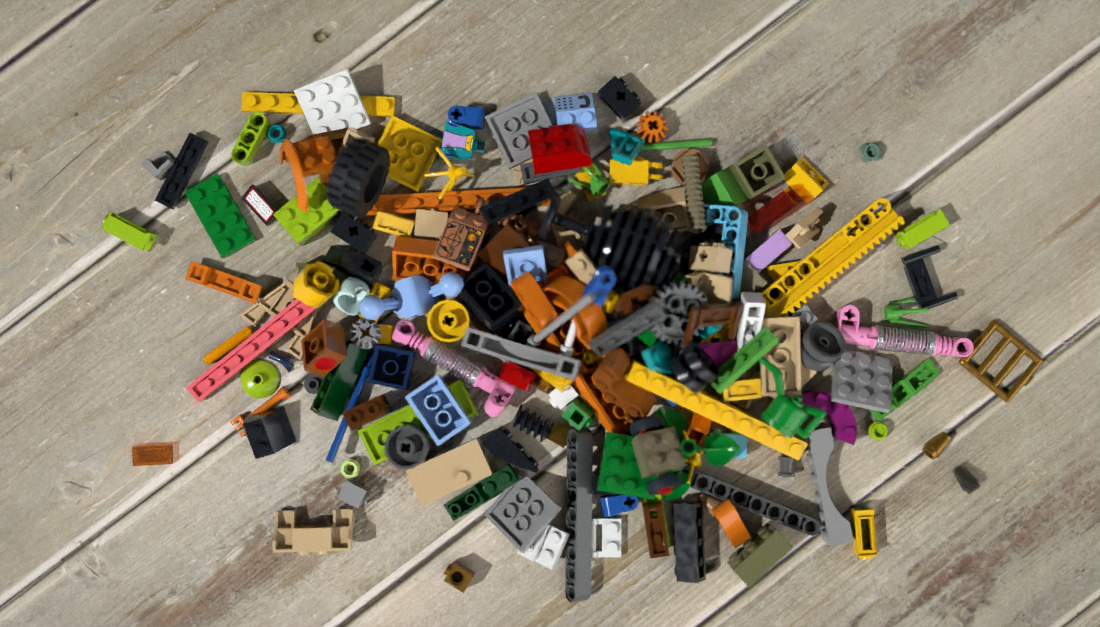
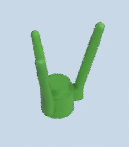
(599, 183)
(893, 312)

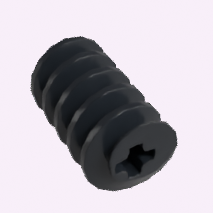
(532, 423)

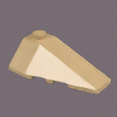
(669, 203)

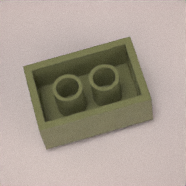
(759, 554)

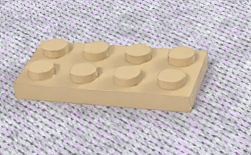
(784, 355)

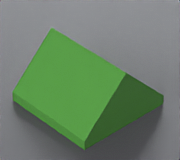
(723, 190)

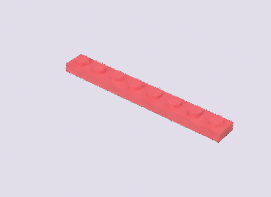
(249, 349)

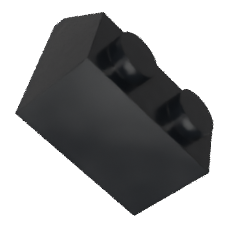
(269, 431)

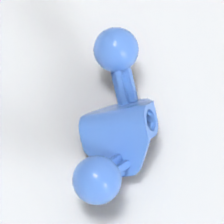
(412, 296)

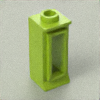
(921, 229)
(129, 231)

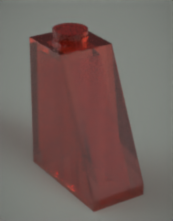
(773, 210)

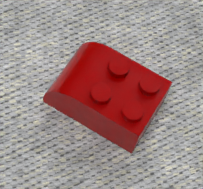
(559, 148)

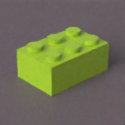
(304, 225)

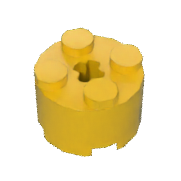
(315, 284)

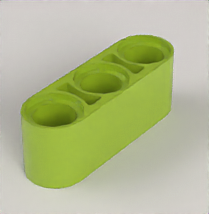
(250, 148)

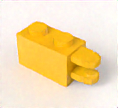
(633, 175)

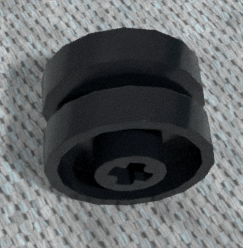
(694, 368)

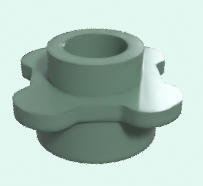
(874, 148)

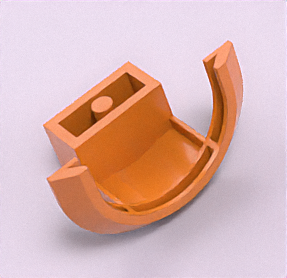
(308, 159)

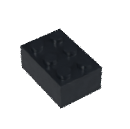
(490, 299)

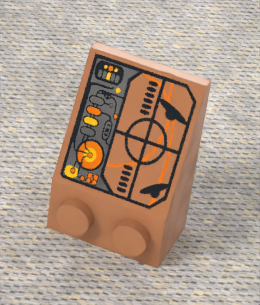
(461, 239)

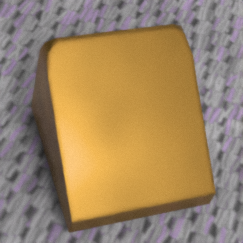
(558, 434)

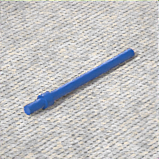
(365, 370)

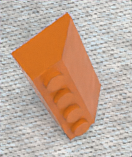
(415, 258)

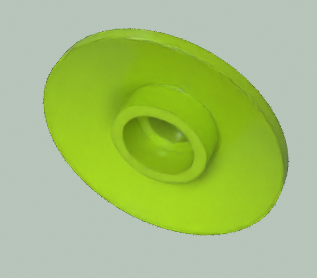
(268, 375)

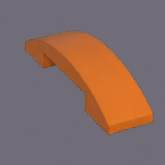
(223, 282)

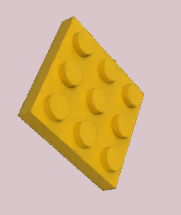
(410, 152)

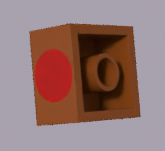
(323, 348)

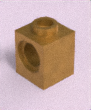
(460, 584)

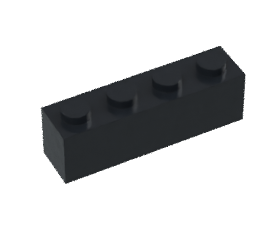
(689, 541)

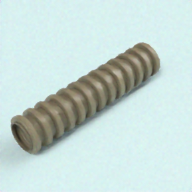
(693, 193)

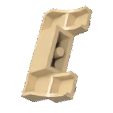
(313, 538)

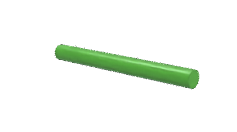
(677, 145)

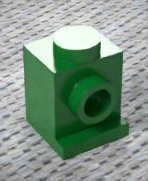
(574, 416)

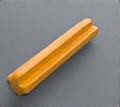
(228, 345)

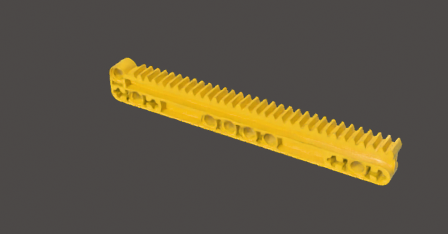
(825, 262)

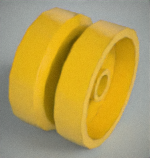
(438, 318)

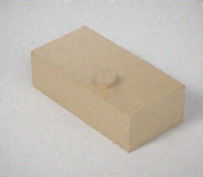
(450, 471)

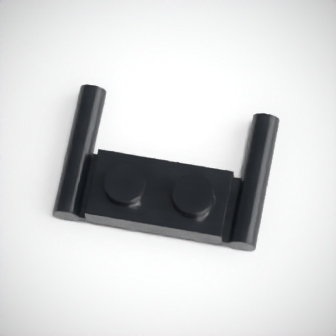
(920, 280)

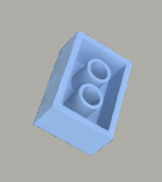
(438, 409)

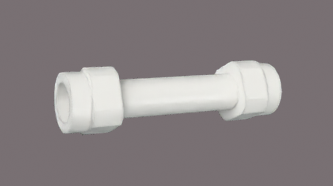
(567, 349)

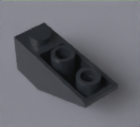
(354, 264)
(506, 449)

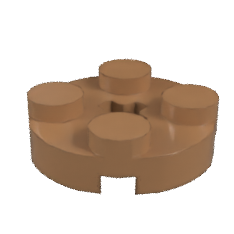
(676, 165)

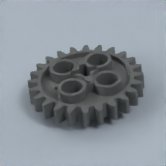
(684, 295)

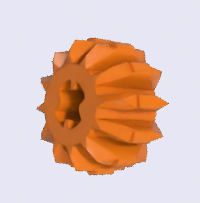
(644, 127)

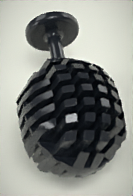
(623, 242)

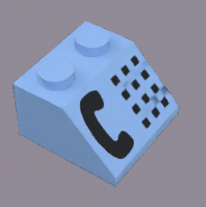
(576, 110)

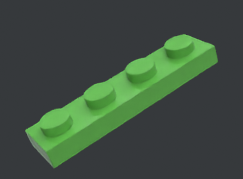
(744, 359)

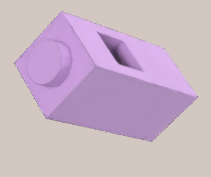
(768, 250)

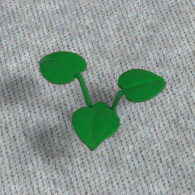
(718, 449)

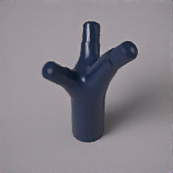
(284, 360)

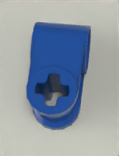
(468, 116)
(599, 286)
(615, 504)

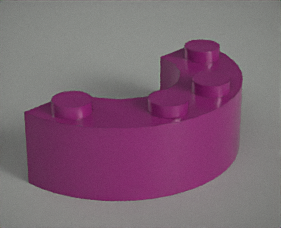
(839, 414)

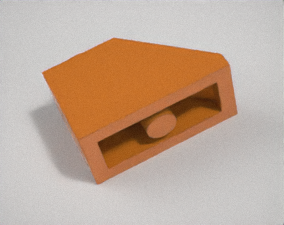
(697, 428)

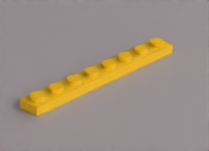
(288, 104)

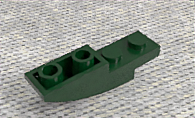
(481, 491)

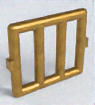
(1022, 349)

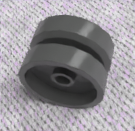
(821, 346)
(395, 446)

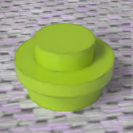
(878, 430)

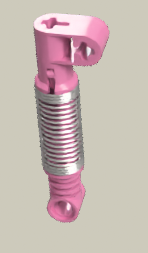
(878, 337)
(474, 373)

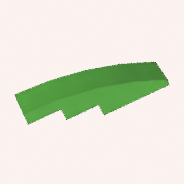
(909, 385)

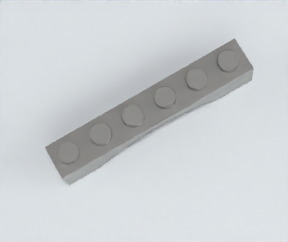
(521, 354)
(835, 527)

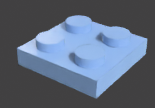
(525, 259)

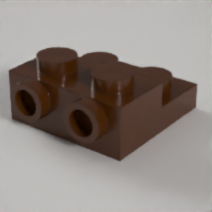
(636, 299)

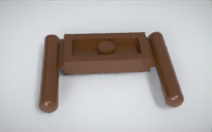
(714, 315)

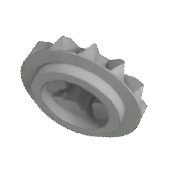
(366, 342)

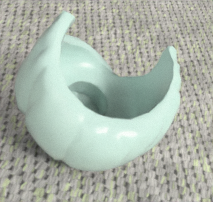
(350, 294)

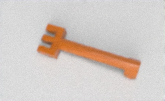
(282, 393)

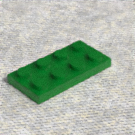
(220, 216)

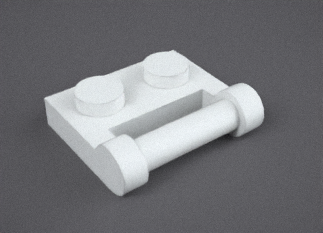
(610, 537)

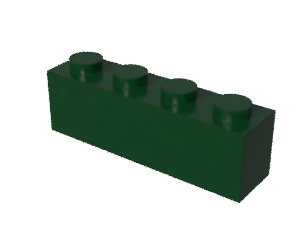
(338, 384)

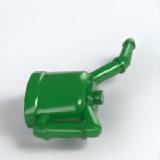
(789, 412)

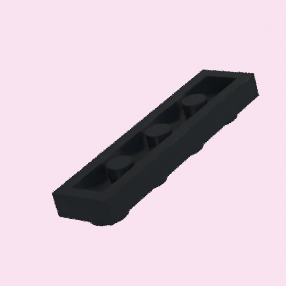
(181, 171)
(517, 202)

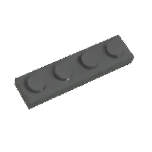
(627, 329)

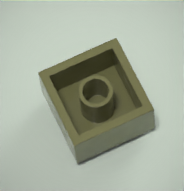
(757, 172)

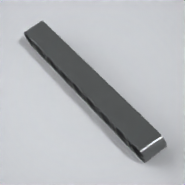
(746, 501)
(578, 515)

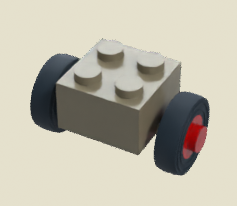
(657, 454)

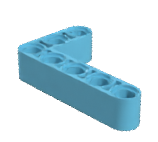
(737, 245)

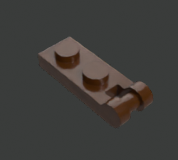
(655, 530)

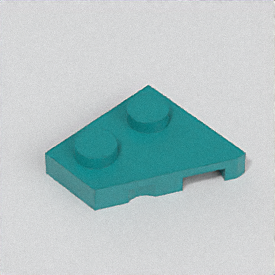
(625, 146)
(659, 357)

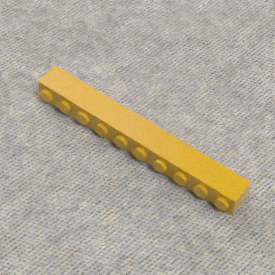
(714, 409)

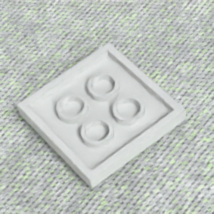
(332, 104)

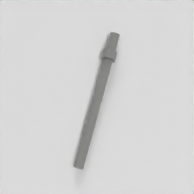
(535, 339)

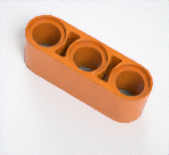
(534, 300)
(731, 523)

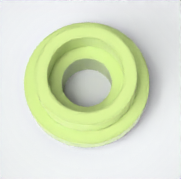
(344, 468)

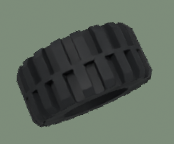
(358, 177)

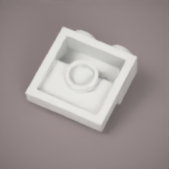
(547, 547)

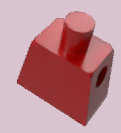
(517, 375)

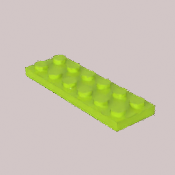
(377, 432)

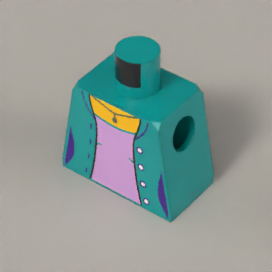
(460, 142)

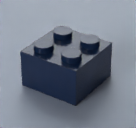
(392, 367)

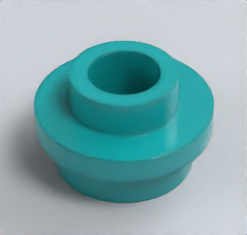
(271, 131)

